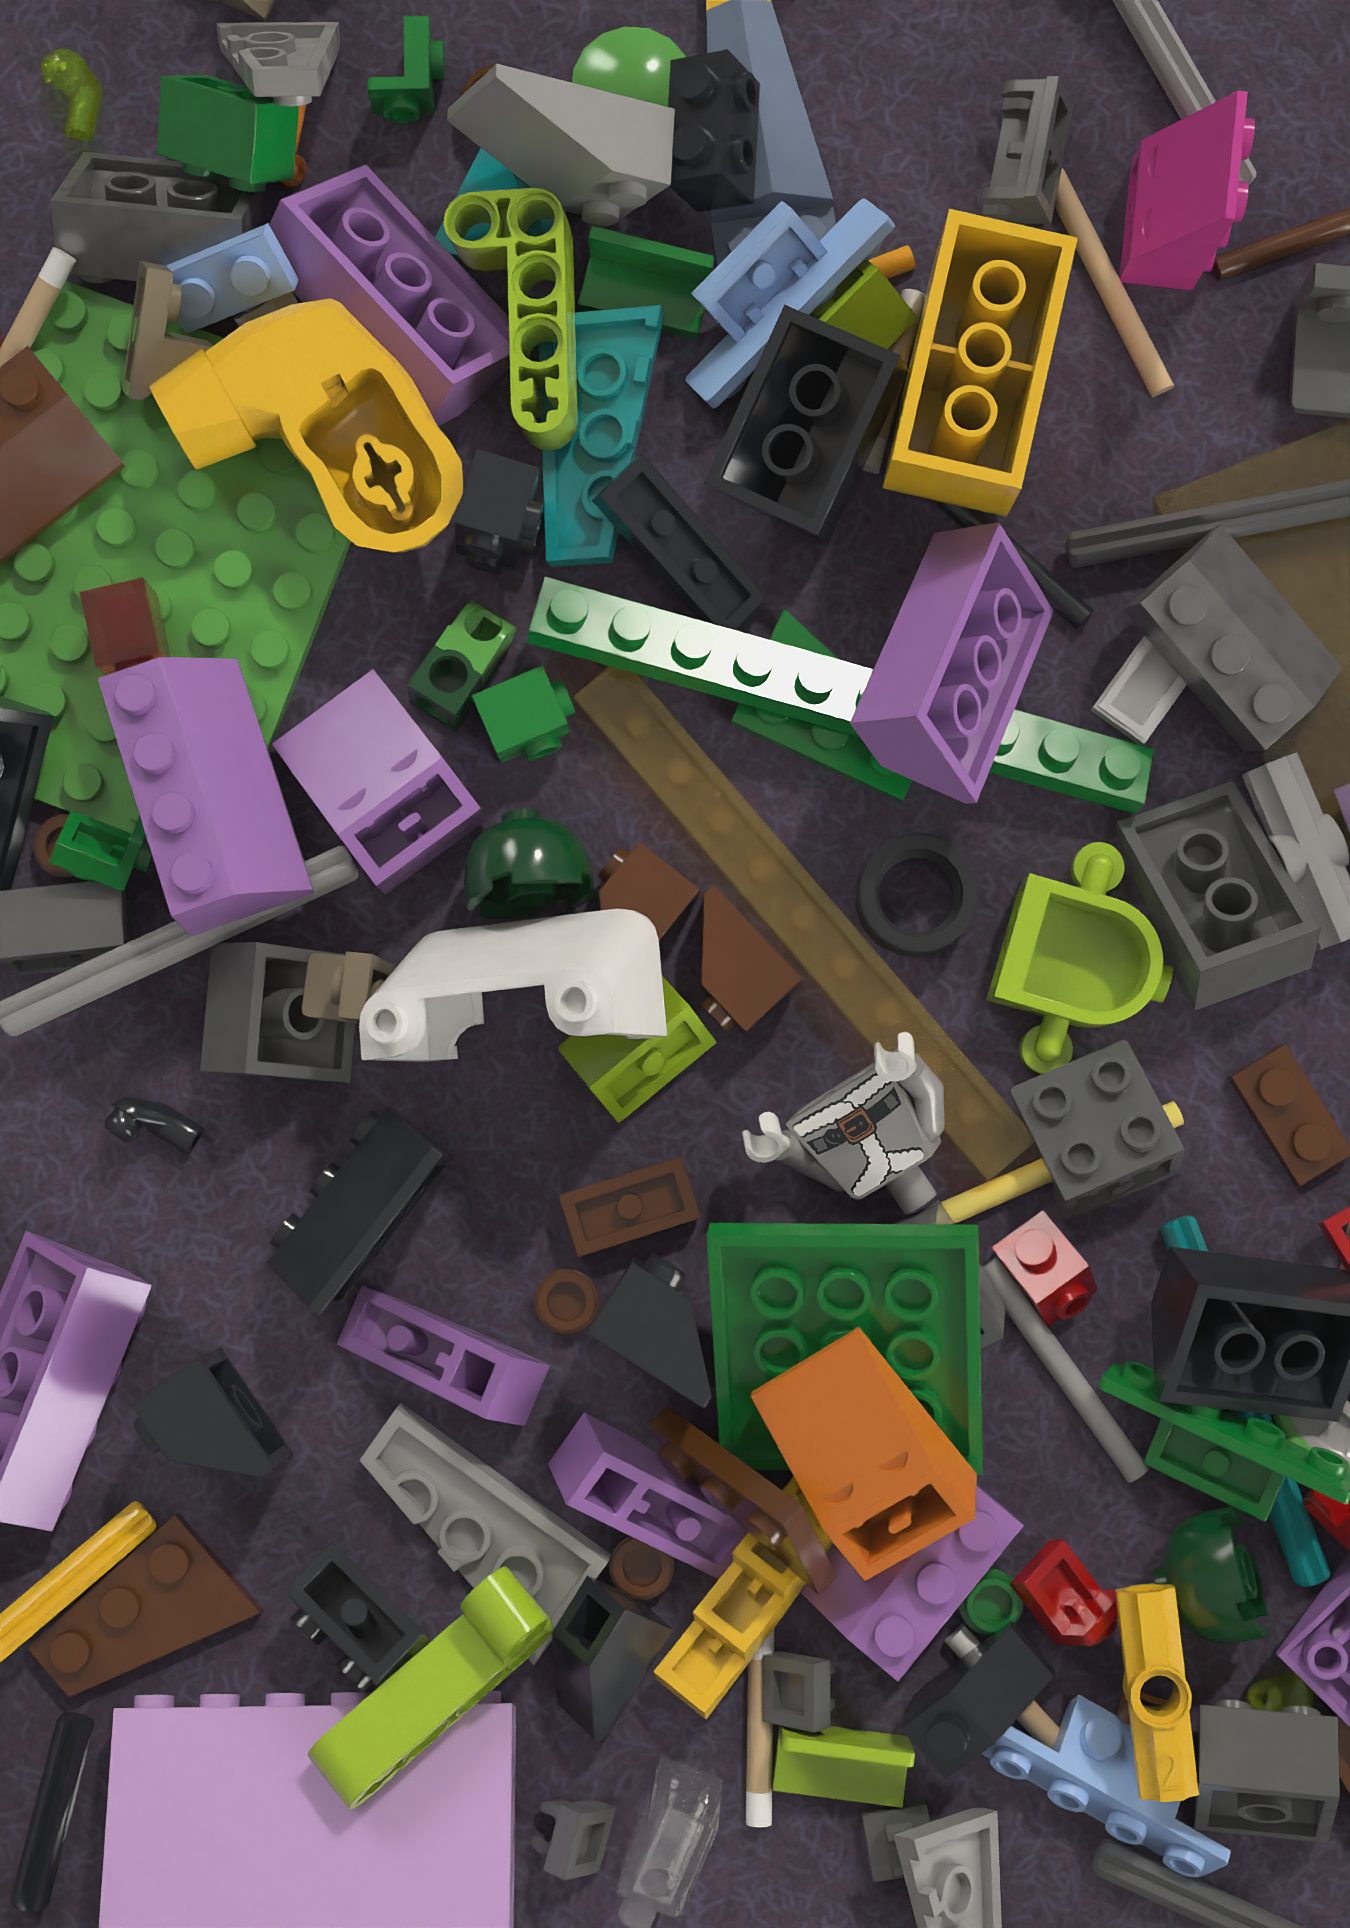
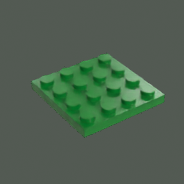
(802, 1286)

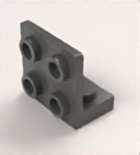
(1322, 344)
(1098, 1129)

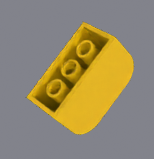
(979, 363)

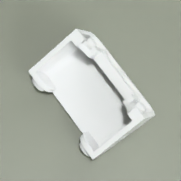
(594, 967)

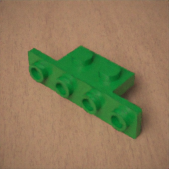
(1224, 1454)

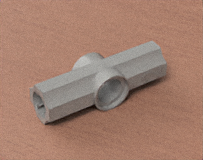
(1305, 843)

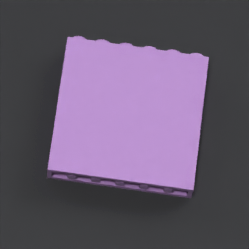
(238, 1829)

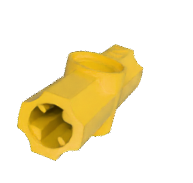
(1161, 1732)

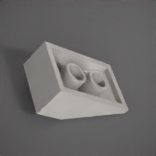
(576, 141)

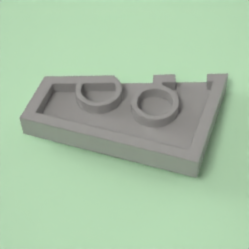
(281, 57)
(953, 1870)

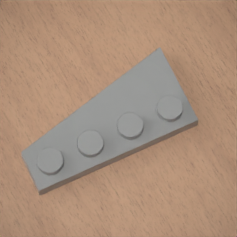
(480, 1515)

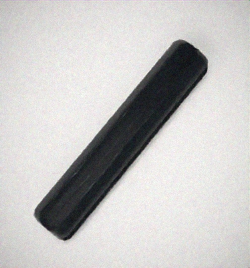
(52, 1812)

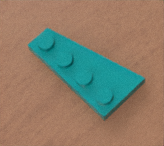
(613, 383)

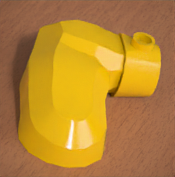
(339, 409)

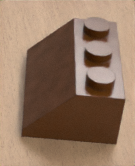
(46, 453)

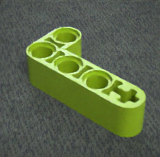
(530, 320)
(433, 1689)

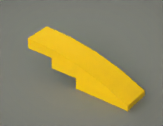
(733, 1620)

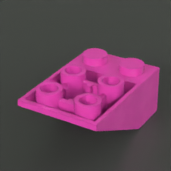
(1186, 195)

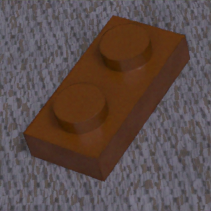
(1290, 1115)
(629, 1206)

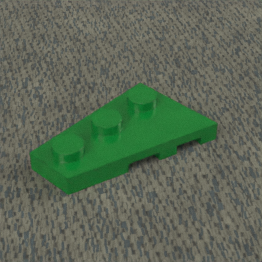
(824, 746)

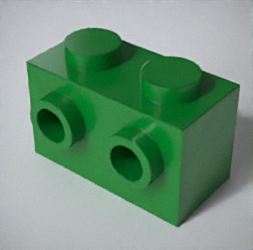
(226, 131)

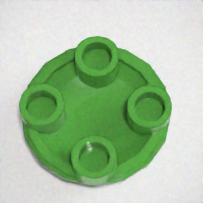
(629, 64)

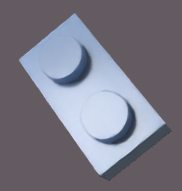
(232, 278)

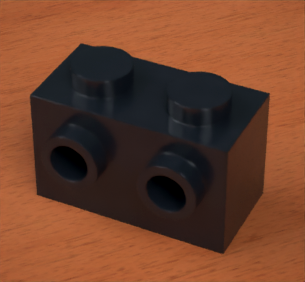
(713, 130)
(498, 513)
(356, 1616)

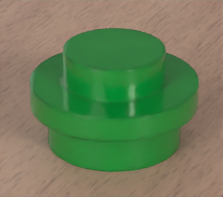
(991, 1603)

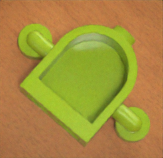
(1076, 957)

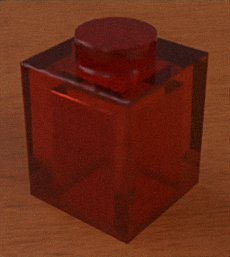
(124, 625)

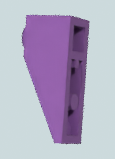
(444, 1357)
(632, 1491)

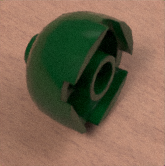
(526, 866)
(1214, 1578)

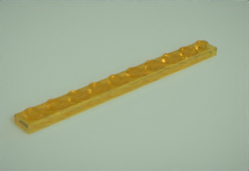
(797, 909)

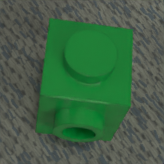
(525, 715)

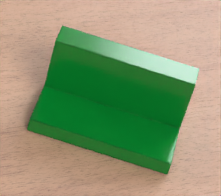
(644, 272)

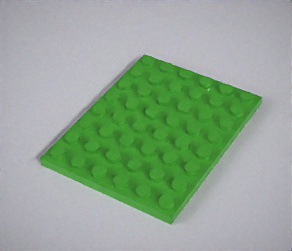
(229, 549)

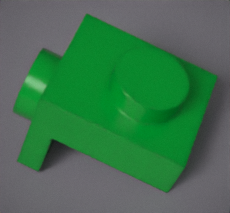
(414, 94)
(100, 850)

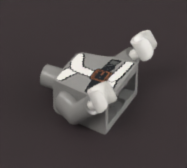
(865, 1130)

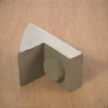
(150, 348)
(342, 984)

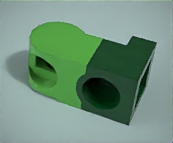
(460, 664)

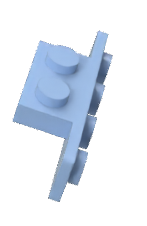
(772, 268)
(1096, 1774)

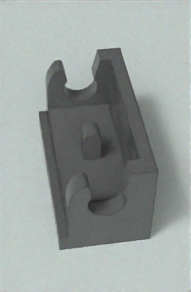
(1029, 151)
(61, 926)

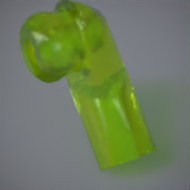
(81, 88)
(1280, 1692)

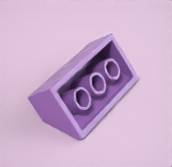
(377, 260)
(954, 662)
(205, 789)
(59, 1356)

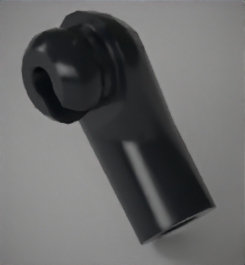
(155, 1117)

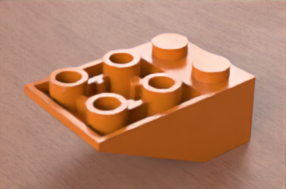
(866, 1454)

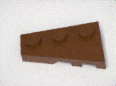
(745, 1496)
(143, 1609)

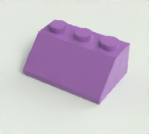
(909, 1602)

